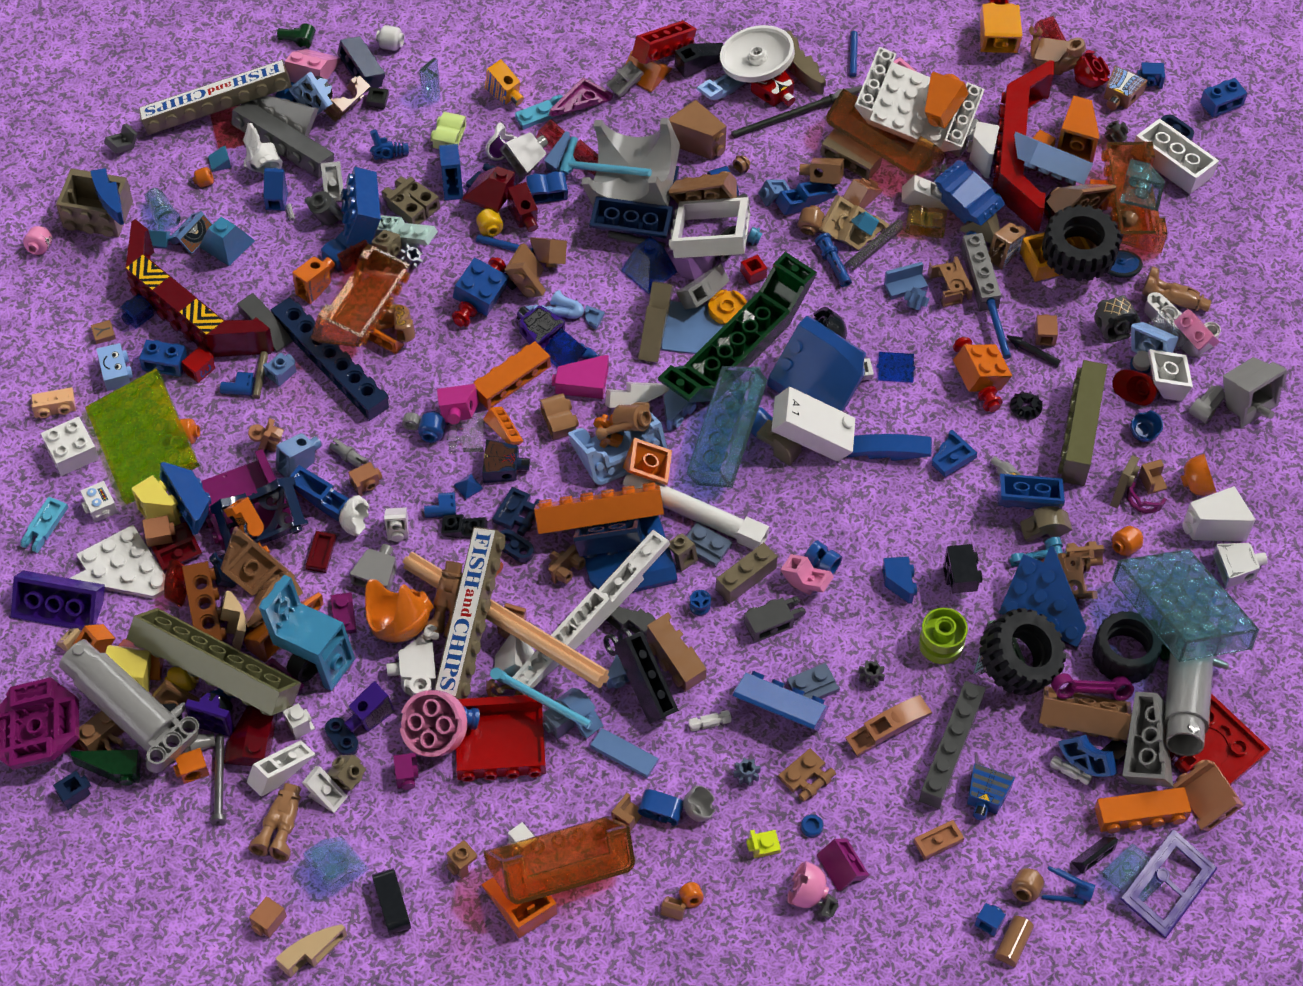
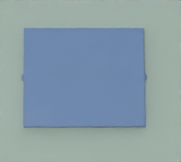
(688, 328)

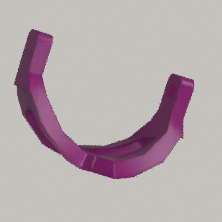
(1157, 506)

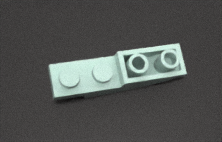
(409, 233)

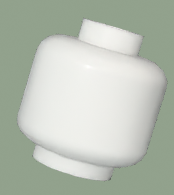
(390, 38)

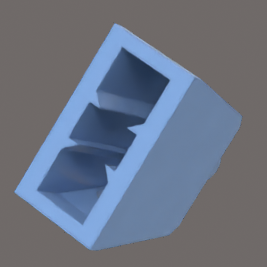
(295, 452)

